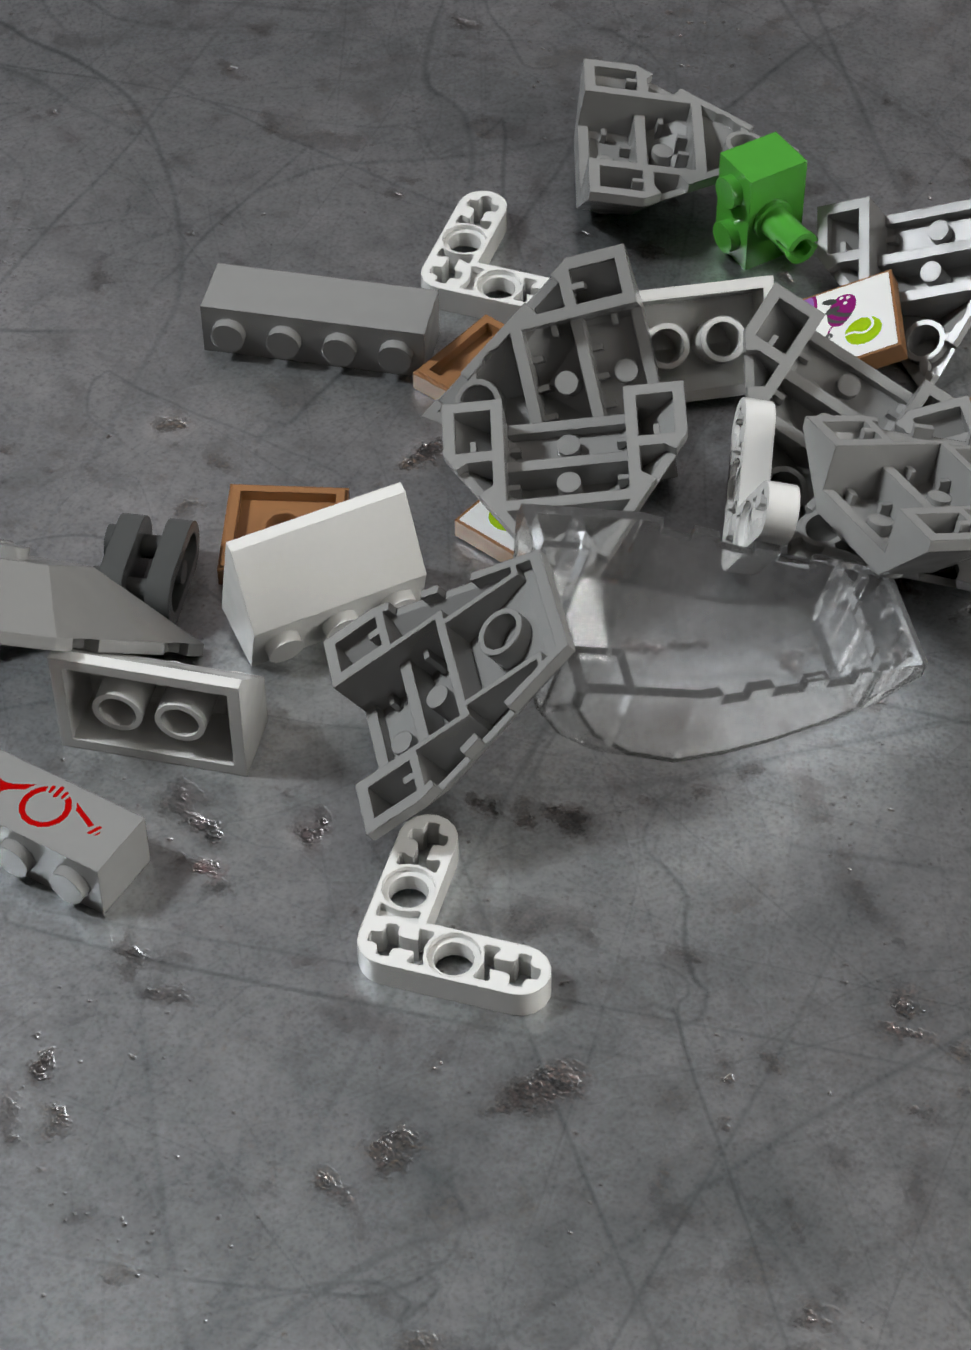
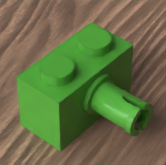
(762, 203)

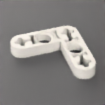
(472, 270)
(754, 503)
(416, 930)

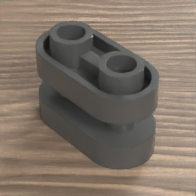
(174, 555)

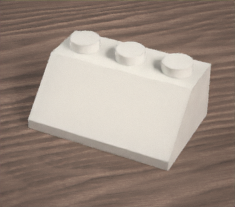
(700, 333)
(320, 573)
(158, 709)

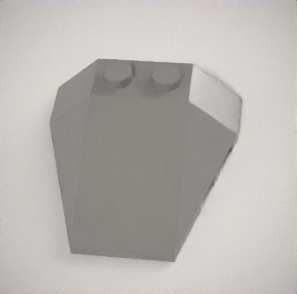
(891, 492)
(447, 679)

